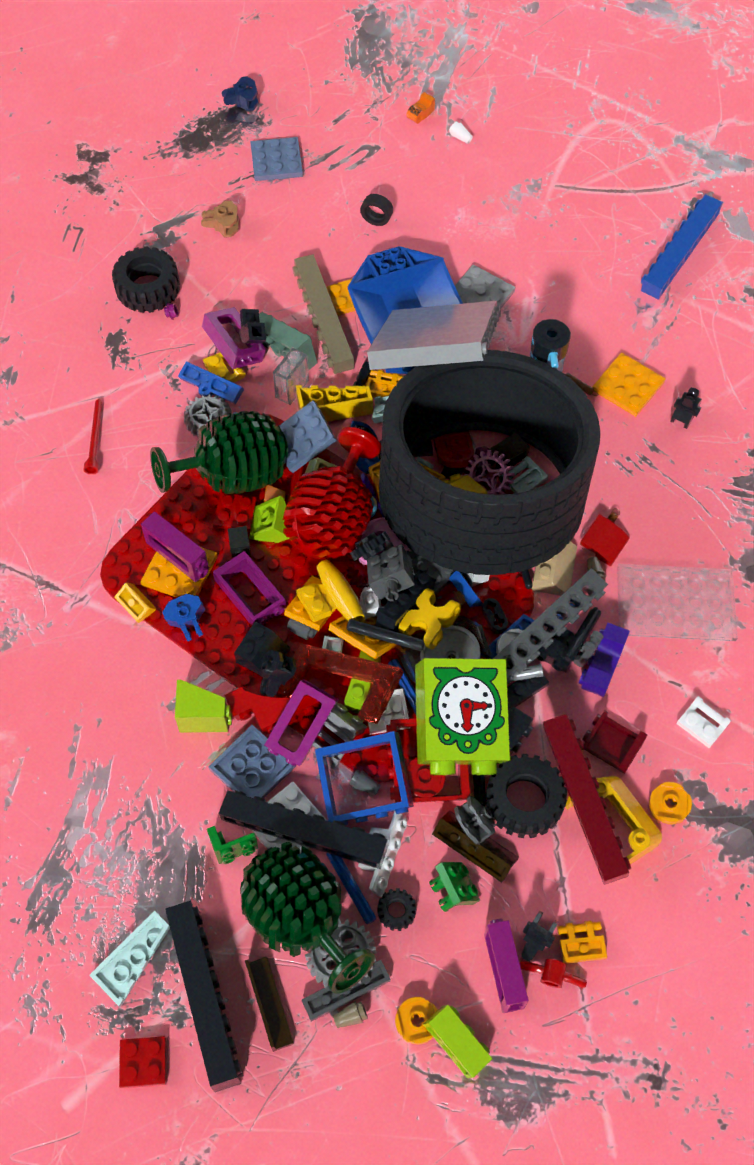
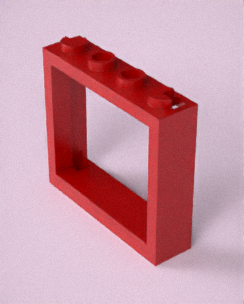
(394, 791)

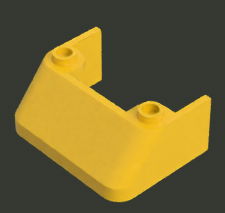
(644, 834)

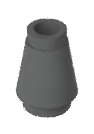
(364, 782)

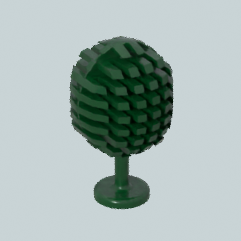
(232, 452)
(298, 904)

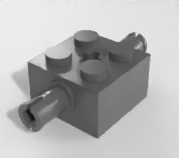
(390, 572)

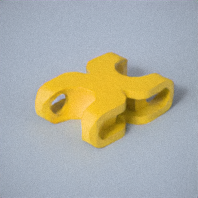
(429, 618)

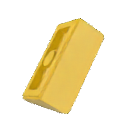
(134, 602)

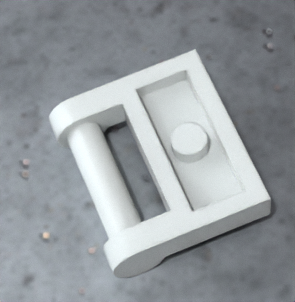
(699, 726)

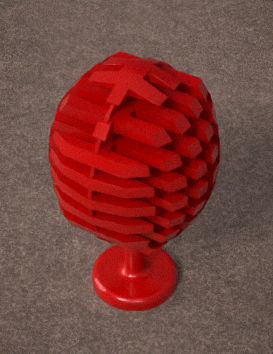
(332, 504)

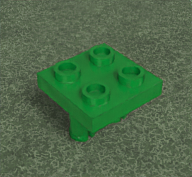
(456, 880)

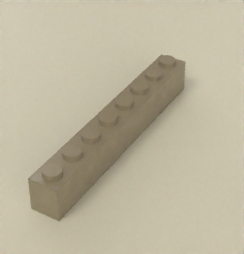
(323, 314)

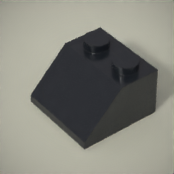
(256, 644)

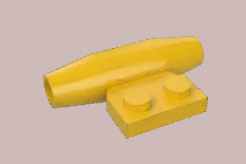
(332, 594)

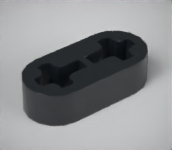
(491, 617)

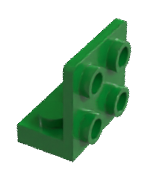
(228, 852)

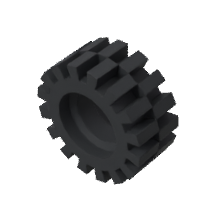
(396, 922)

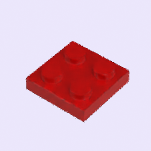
(234, 511)
(142, 1062)

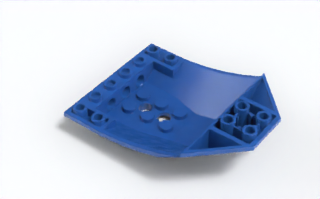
(399, 281)

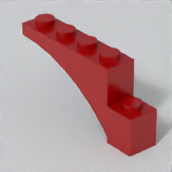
(268, 709)

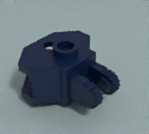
(242, 94)

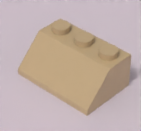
(556, 574)

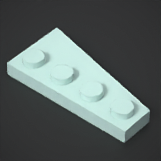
(127, 962)

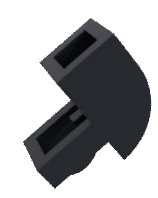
(251, 329)

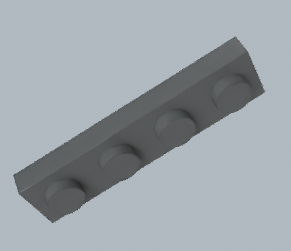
(326, 1001)

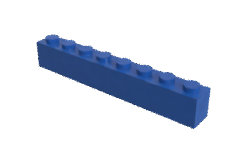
(681, 246)

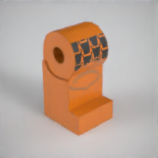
(421, 108)

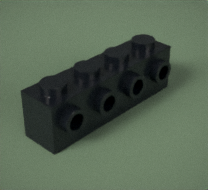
(394, 611)

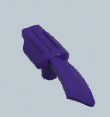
(366, 481)

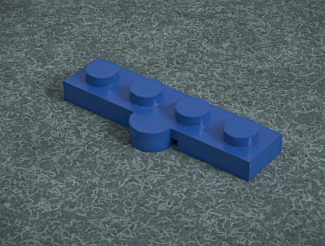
(210, 383)

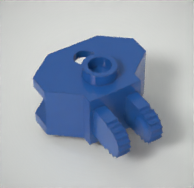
(185, 614)

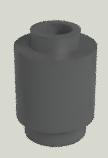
(301, 630)

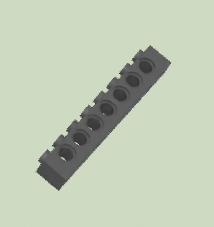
(591, 583)

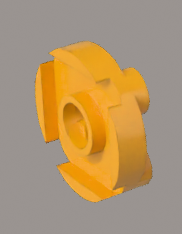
(678, 795)
(404, 1015)

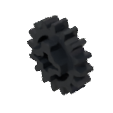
(369, 546)

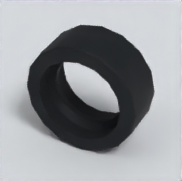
(373, 217)

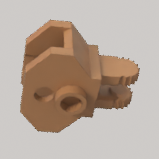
(222, 218)

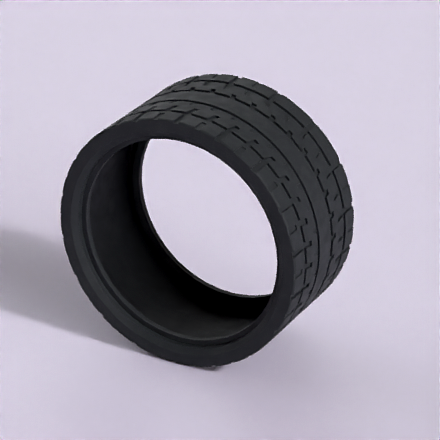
(498, 395)

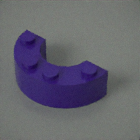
(603, 663)

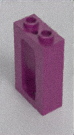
(234, 356)
(175, 547)
(245, 564)
(328, 704)
(505, 966)

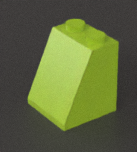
(200, 710)

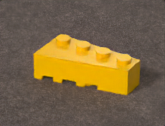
(337, 402)

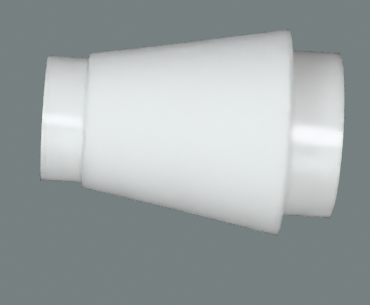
(460, 132)

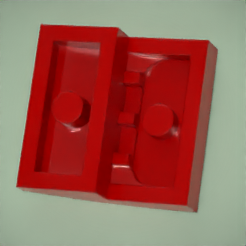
(605, 540)

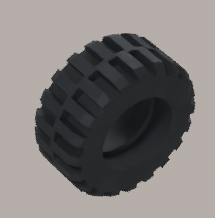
(142, 263)
(533, 771)

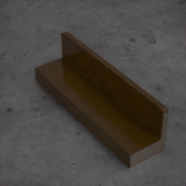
(486, 855)
(269, 1004)

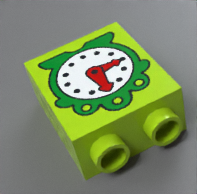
(462, 714)

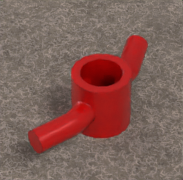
(553, 973)

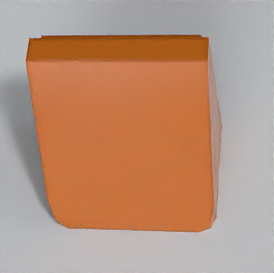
(272, 492)

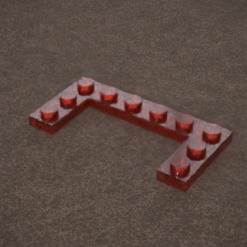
(382, 676)

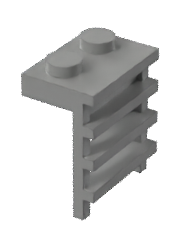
(343, 725)

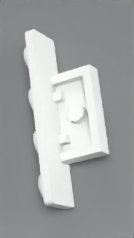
(394, 835)

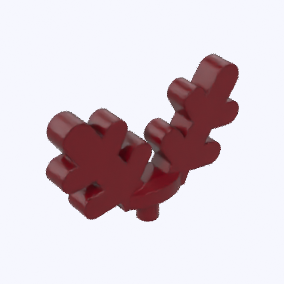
(355, 580)

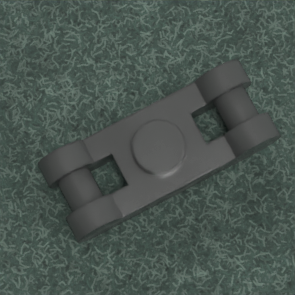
(588, 649)

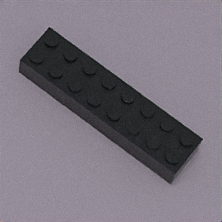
(203, 998)

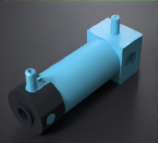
(550, 343)

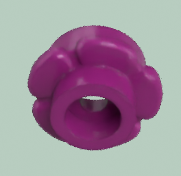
(171, 311)

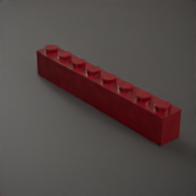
(586, 800)

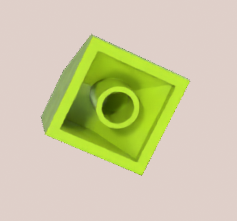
(269, 521)

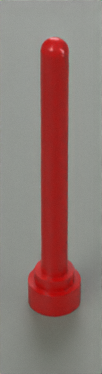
(91, 465)

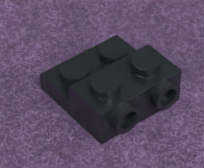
(554, 653)

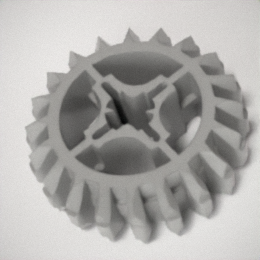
(196, 412)

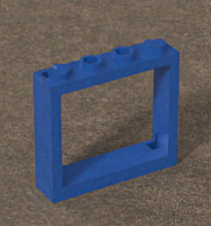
(356, 745)

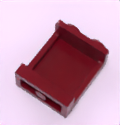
(613, 742)

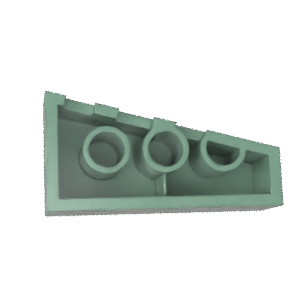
(283, 338)

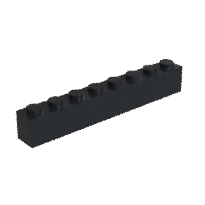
(304, 829)

